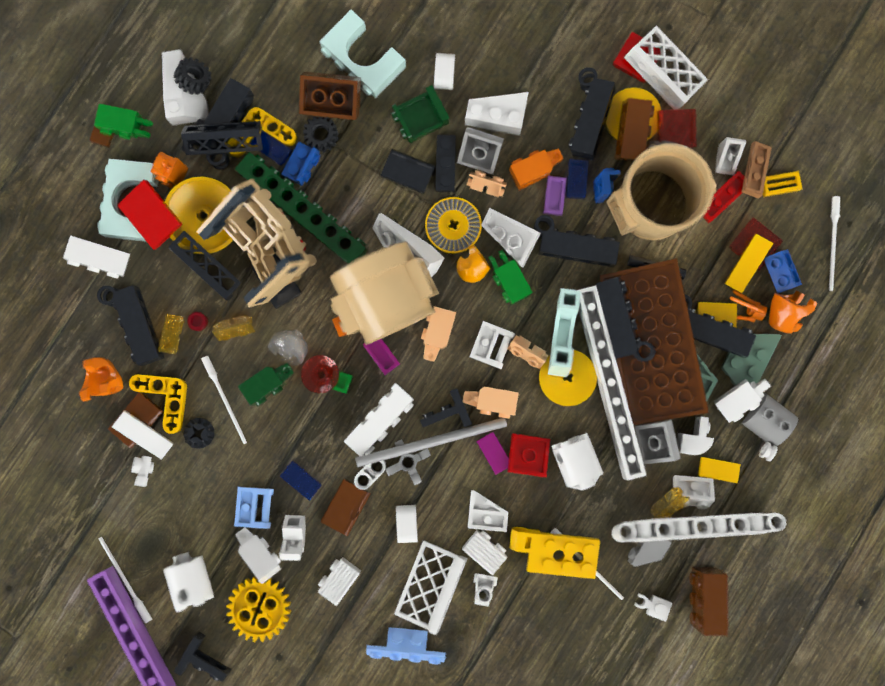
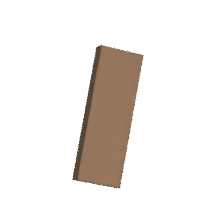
(756, 169)

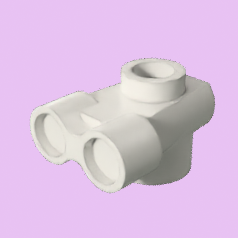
(142, 467)
(486, 584)

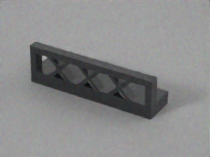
(219, 131)
(197, 267)

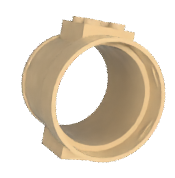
(686, 169)
(383, 293)

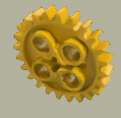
(274, 615)

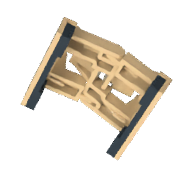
(270, 225)

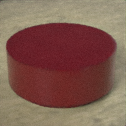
(197, 321)

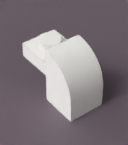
(698, 442)
(293, 537)

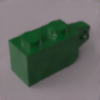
(265, 383)

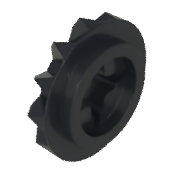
(207, 434)

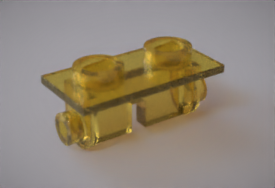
(224, 330)
(170, 334)
(675, 502)

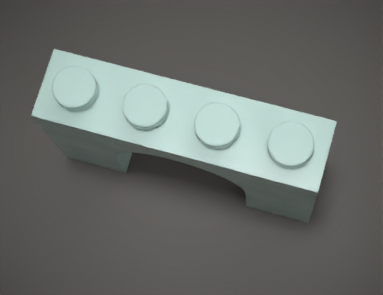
(373, 77)
(119, 176)
(565, 317)

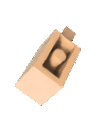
(438, 332)
(492, 400)

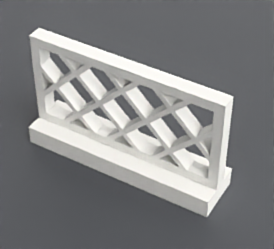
(657, 76)
(445, 595)

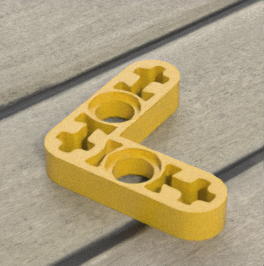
(265, 120)
(168, 390)

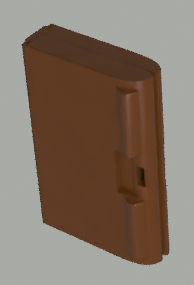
(142, 409)
(345, 507)

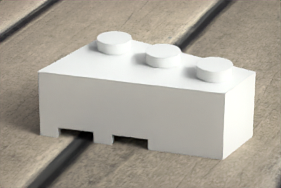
(498, 113)
(96, 257)

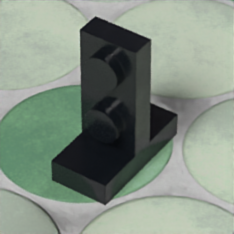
(447, 411)
(201, 661)

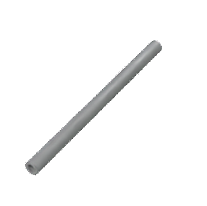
(430, 442)

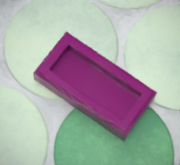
(382, 356)
(493, 452)

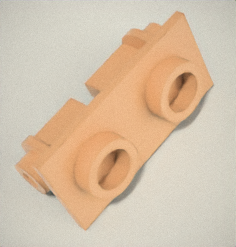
(480, 179)
(520, 348)

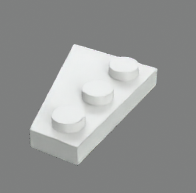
(512, 235)

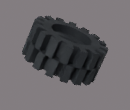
(188, 83)
(317, 123)

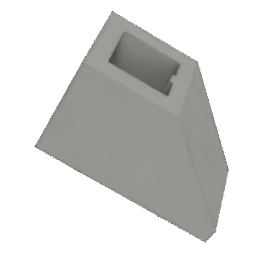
(648, 552)

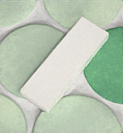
(142, 434)

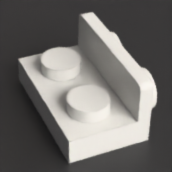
(698, 489)

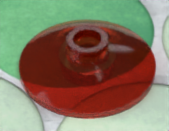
(311, 371)

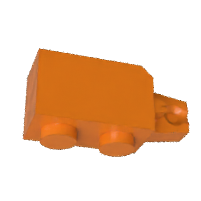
(534, 168)
(168, 170)

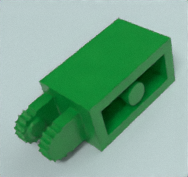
(121, 122)
(510, 279)

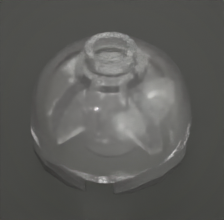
(290, 346)

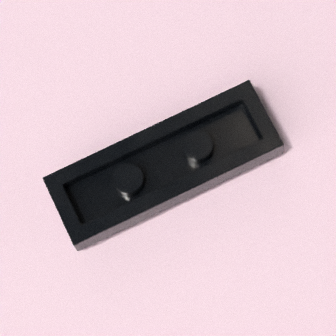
(445, 163)

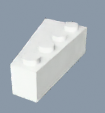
(379, 420)

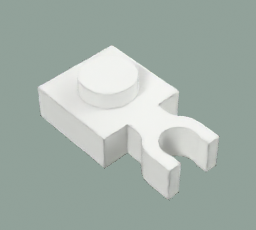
(656, 607)

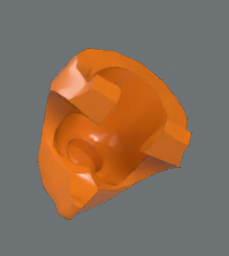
(786, 313)
(100, 378)

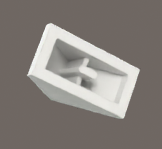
(729, 155)

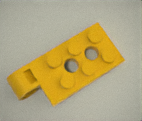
(543, 545)

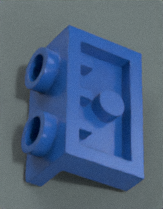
(301, 163)
(604, 185)
(782, 271)

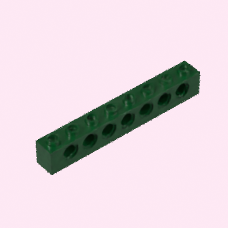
(251, 164)

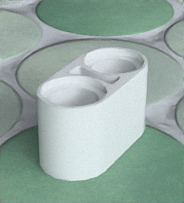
(444, 71)
(370, 473)
(406, 523)

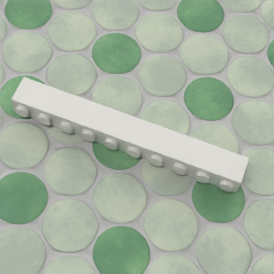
(610, 385)

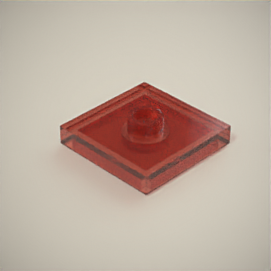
(677, 126)
(745, 236)

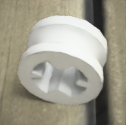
(768, 451)

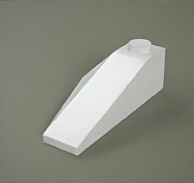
(179, 105)
(393, 233)

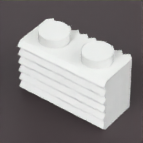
(484, 551)
(339, 580)

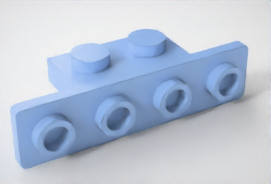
(406, 644)

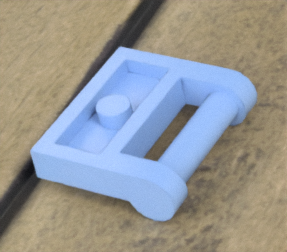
(247, 507)

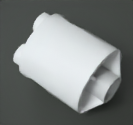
(578, 462)
(188, 581)

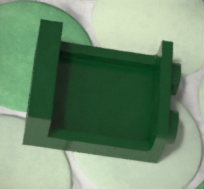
(420, 115)

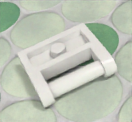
(485, 343)

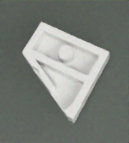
(486, 514)

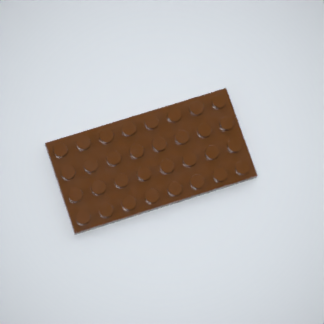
(672, 380)

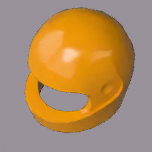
(474, 267)

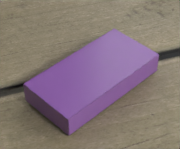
(555, 195)

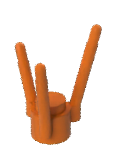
(754, 309)

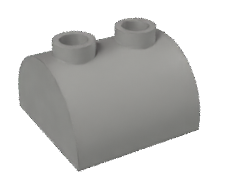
(480, 150)
(771, 421)
(657, 442)

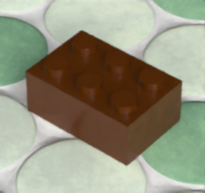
(329, 95)
(634, 128)
(709, 601)

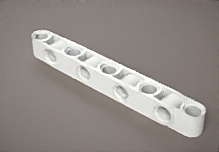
(687, 527)

